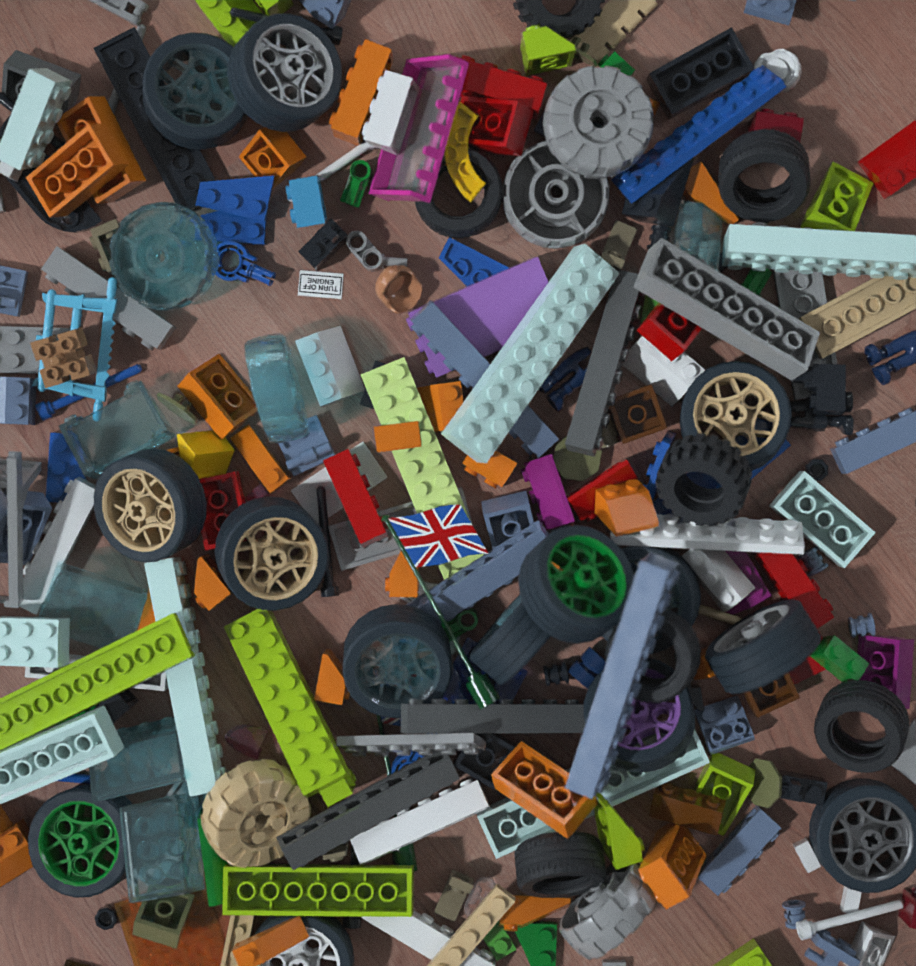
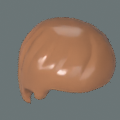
(398, 288)

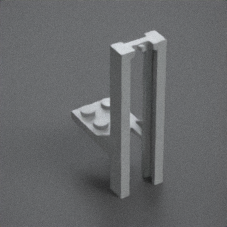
(17, 478)

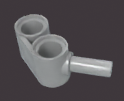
(369, 249)

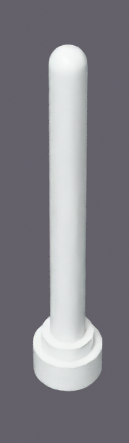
(344, 160)
(808, 928)

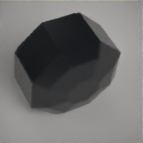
(817, 469)
(106, 917)

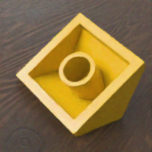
(205, 452)

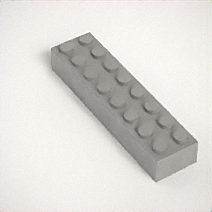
(726, 309)

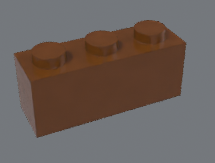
(687, 808)

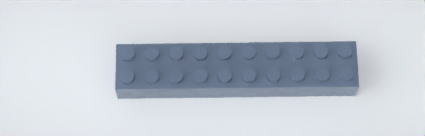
(621, 675)

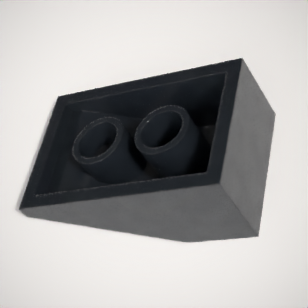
(662, 201)

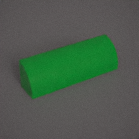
(213, 868)

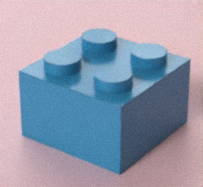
(307, 201)

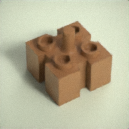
(63, 357)

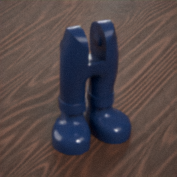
(874, 355)
(569, 365)

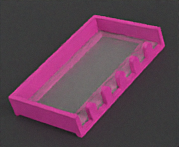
(416, 168)

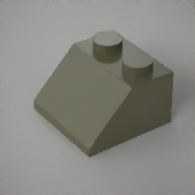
(163, 919)

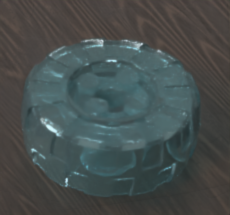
(188, 261)
(276, 388)

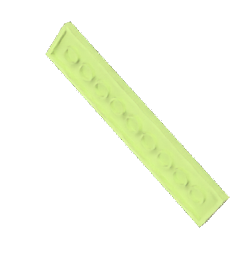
(421, 467)

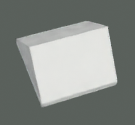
(871, 945)

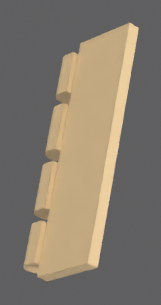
(608, 26)

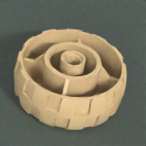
(251, 810)

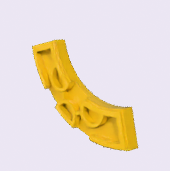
(457, 154)

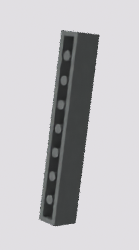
(604, 366)
(494, 718)
(367, 808)

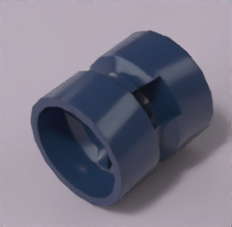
(588, 668)

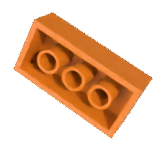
(360, 91)
(97, 111)
(77, 170)
(540, 789)
(672, 864)

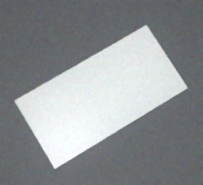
(306, 491)

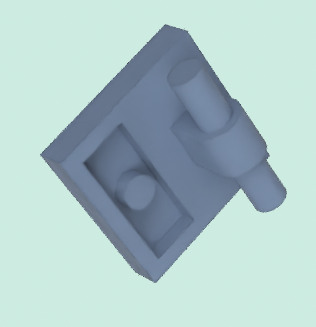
(773, 10)
(12, 290)
(309, 450)
(724, 725)
(833, 949)

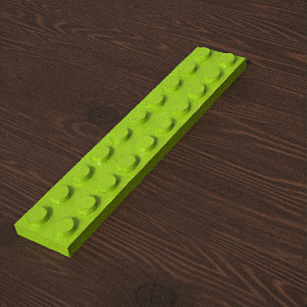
(93, 679)

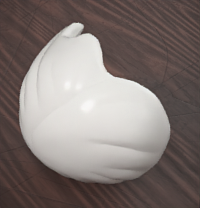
(782, 64)

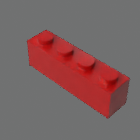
(356, 500)

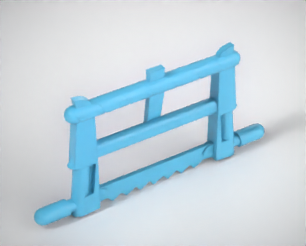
(105, 305)

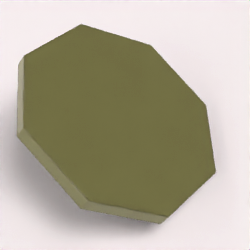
(581, 53)
(175, 406)
(573, 464)
(767, 783)

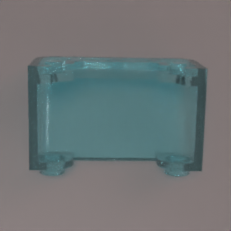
(116, 430)

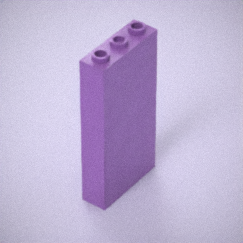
(487, 310)

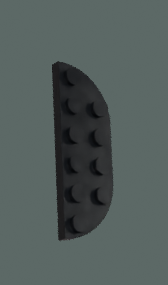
(79, 220)

